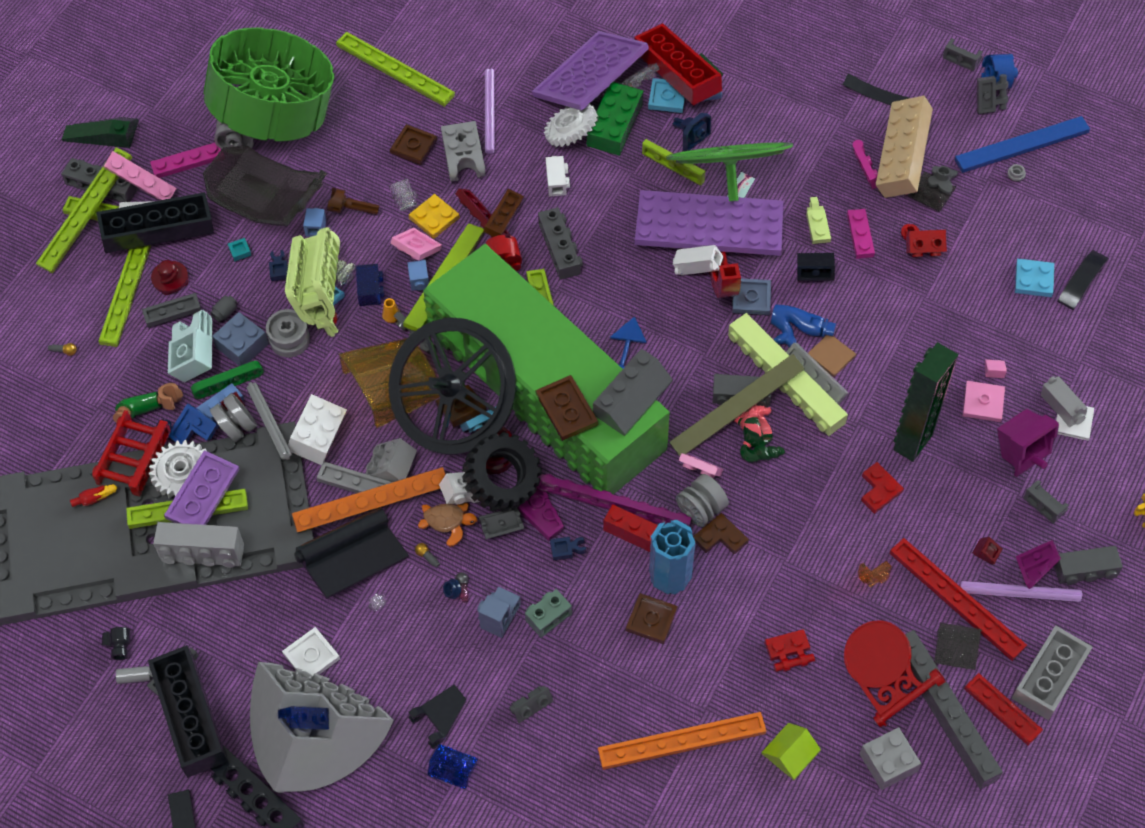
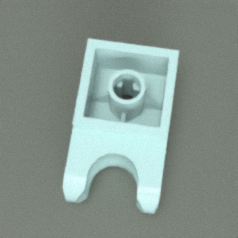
(191, 347)

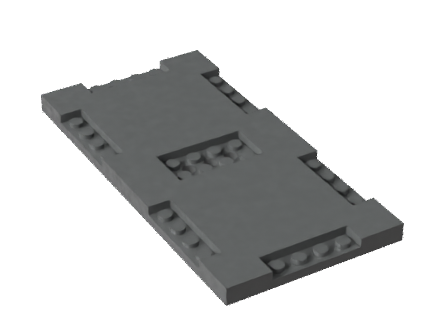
(88, 557)

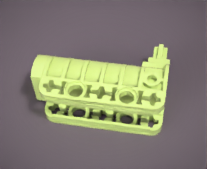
(313, 278)

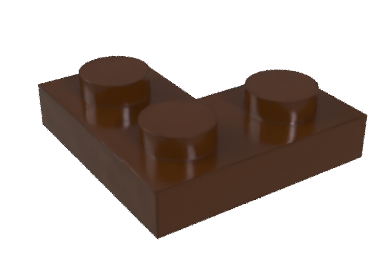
(721, 531)

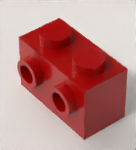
(926, 242)

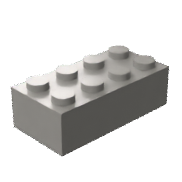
(199, 544)
(1051, 672)

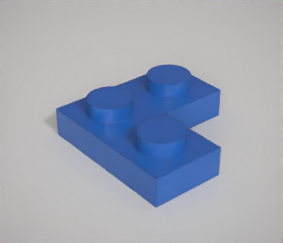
(192, 421)

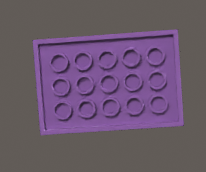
(590, 70)

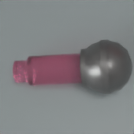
(463, 580)

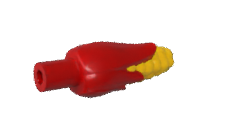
(93, 495)

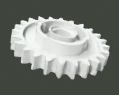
(570, 125)
(165, 471)

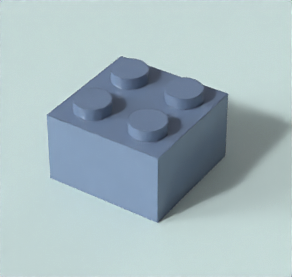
(240, 339)

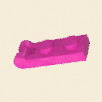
(865, 163)

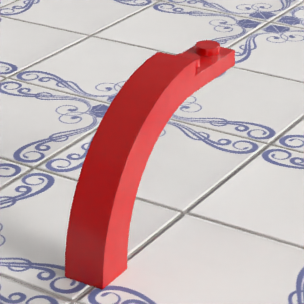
(727, 280)

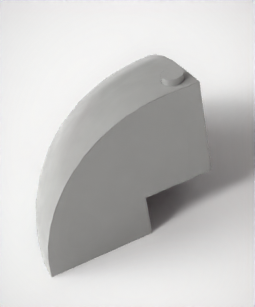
(307, 757)

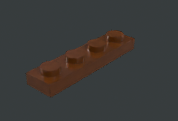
(503, 213)

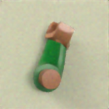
(141, 404)

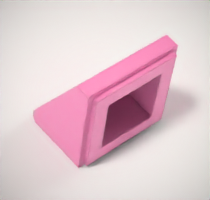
(995, 368)

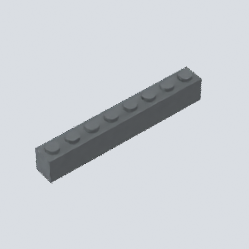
(954, 719)

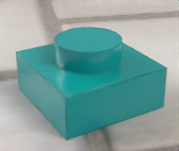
(239, 249)

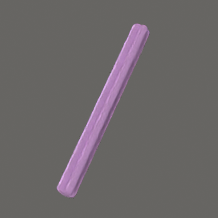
(489, 111)
(1021, 591)

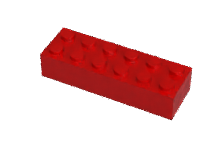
(680, 64)

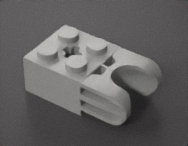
(462, 149)

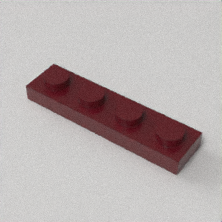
(476, 208)

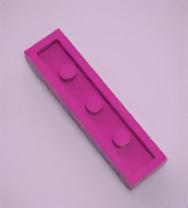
(185, 160)

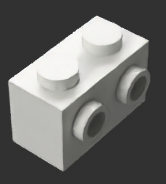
(454, 489)

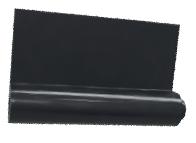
(351, 553)

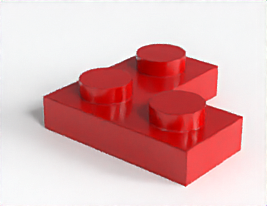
(884, 488)

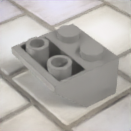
(391, 460)

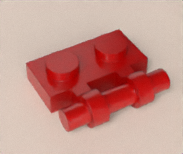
(787, 645)

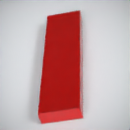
(1003, 709)

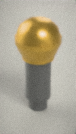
(68, 349)
(423, 551)

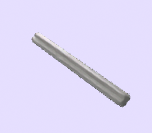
(269, 421)

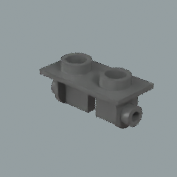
(537, 700)

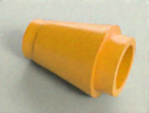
(389, 310)

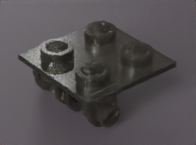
(930, 196)
(957, 646)

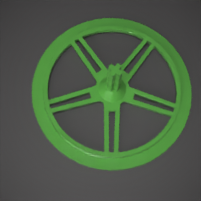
(729, 156)

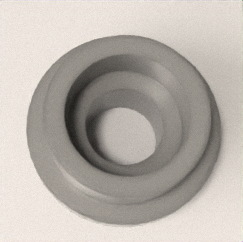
(1019, 170)

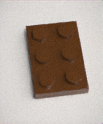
(566, 407)

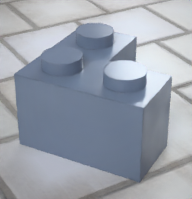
(498, 611)

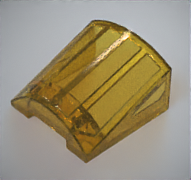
(372, 370)

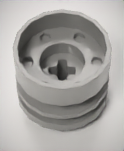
(702, 500)

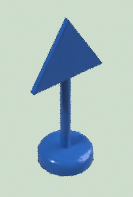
(628, 332)

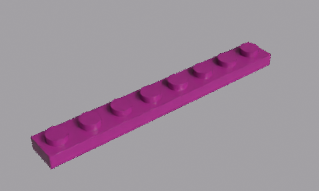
(605, 500)

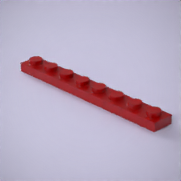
(958, 599)

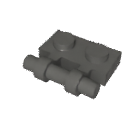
(987, 93)

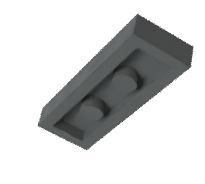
(171, 310)

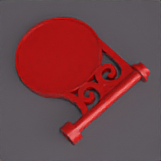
(879, 657)

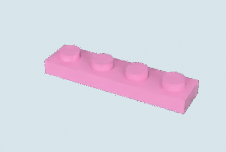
(139, 177)

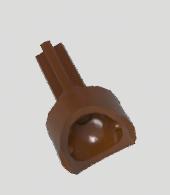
(339, 201)

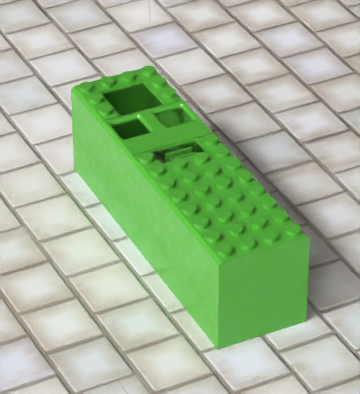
(543, 350)

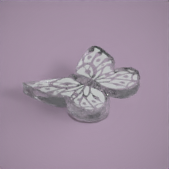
(344, 272)

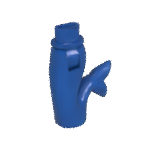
(803, 320)

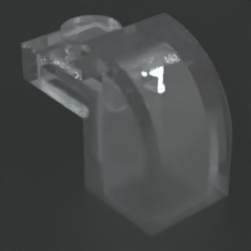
(403, 195)

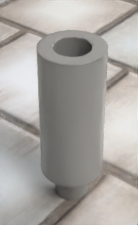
(134, 674)

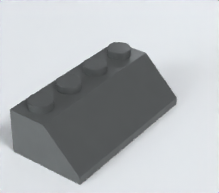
(632, 392)

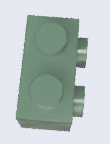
(548, 612)

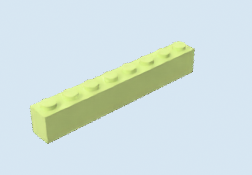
(801, 389)

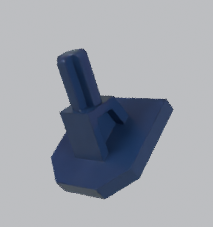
(694, 129)

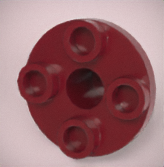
(169, 277)

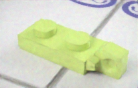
(817, 222)

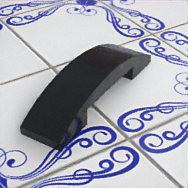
(1082, 279)

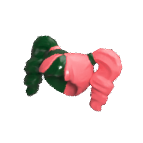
(757, 434)

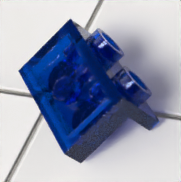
(305, 717)
(451, 766)

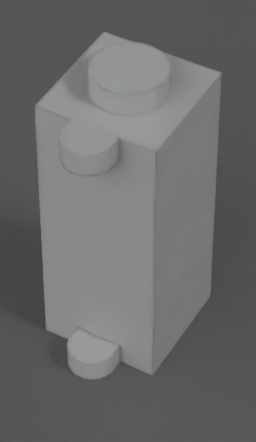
(1064, 401)

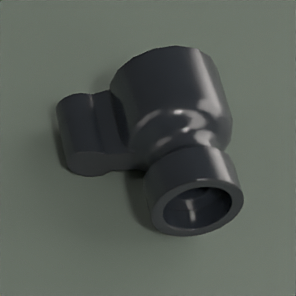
(118, 639)

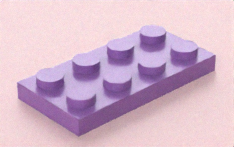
(202, 490)

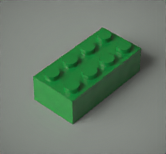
(615, 118)

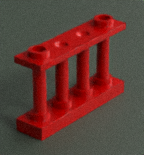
(137, 481)

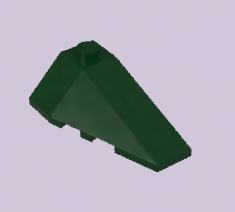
(106, 132)

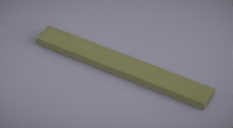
(737, 405)

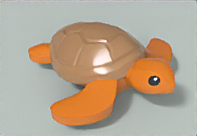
(447, 518)

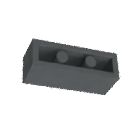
(729, 385)
(1088, 565)

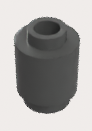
(223, 308)

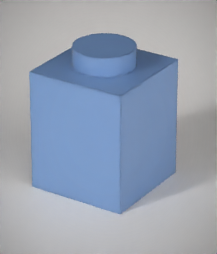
(314, 221)
(418, 275)

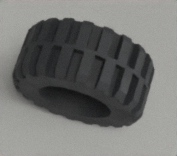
(522, 459)

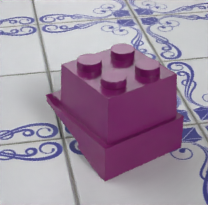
(1027, 440)

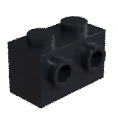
(815, 267)

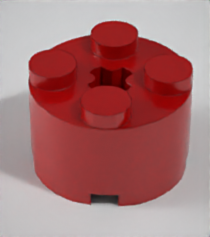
(507, 249)

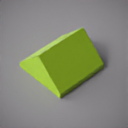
(792, 750)

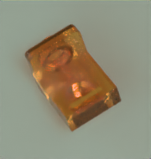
(879, 574)

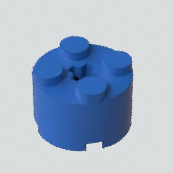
(1000, 64)

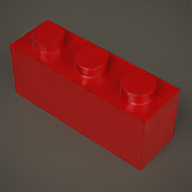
(629, 527)

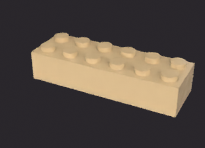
(904, 147)

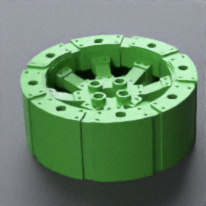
(270, 70)

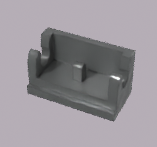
(961, 56)
(1044, 502)
(500, 523)

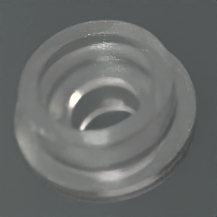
(376, 602)

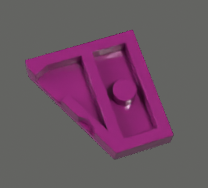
(1037, 562)

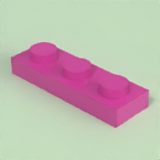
(860, 233)

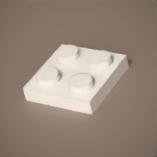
(311, 653)

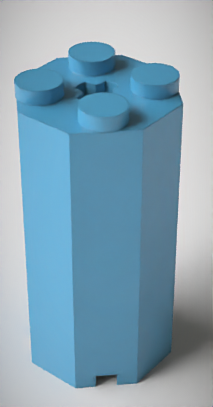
(671, 556)

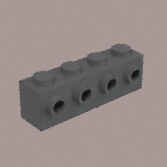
(81, 174)
(559, 243)

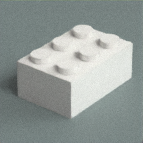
(316, 429)

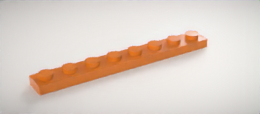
(368, 500)
(681, 740)

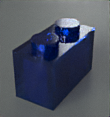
(368, 284)

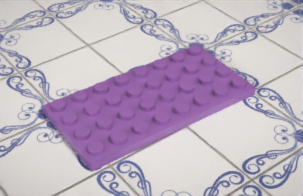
(709, 220)

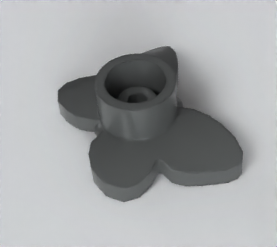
(942, 178)

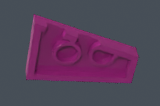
(542, 514)

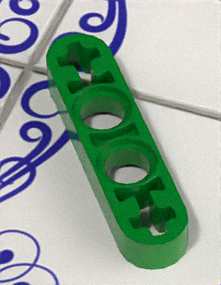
(220, 381)

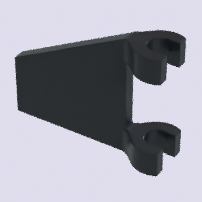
(441, 711)

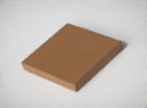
(832, 355)

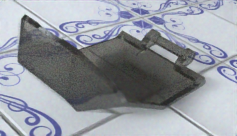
(259, 186)

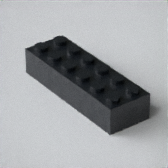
(155, 222)
(187, 711)

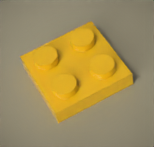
(434, 216)

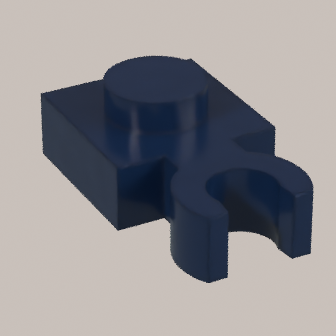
(278, 267)
(563, 548)

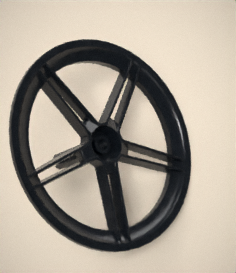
(452, 385)

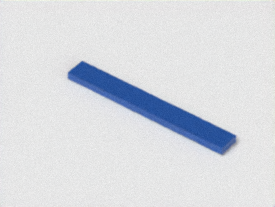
(1022, 144)

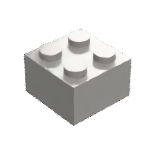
(890, 758)

